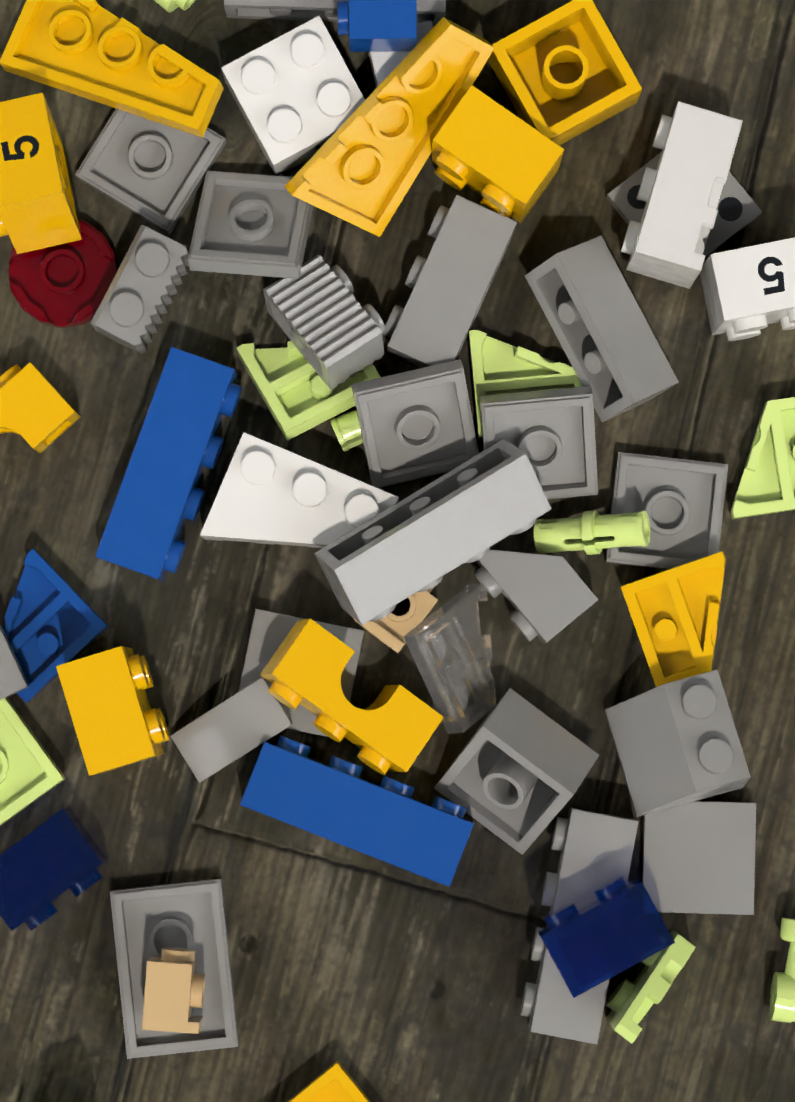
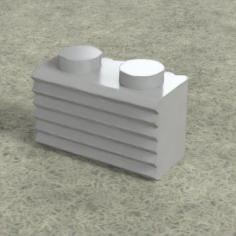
(141, 289)
(326, 321)

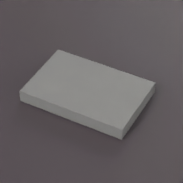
(174, 917)

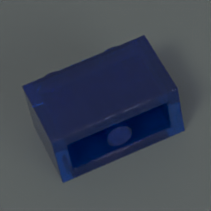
(44, 867)
(604, 935)

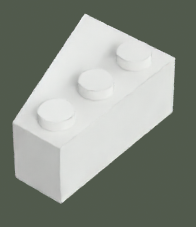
(681, 194)
(288, 499)

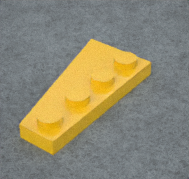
(109, 62)
(388, 138)

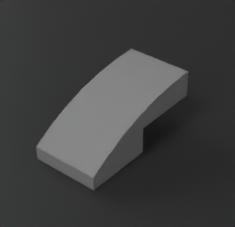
(231, 730)

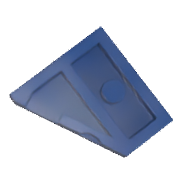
(47, 624)

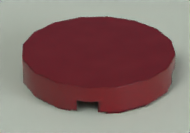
(64, 281)

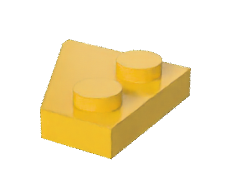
(678, 617)

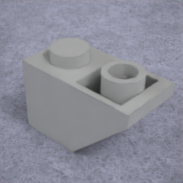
(539, 588)

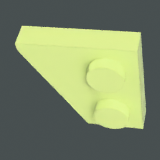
(509, 369)
(295, 390)
(769, 471)
(633, 1000)

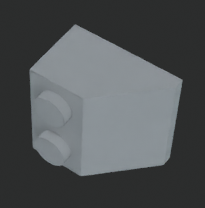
(678, 744)
(517, 771)

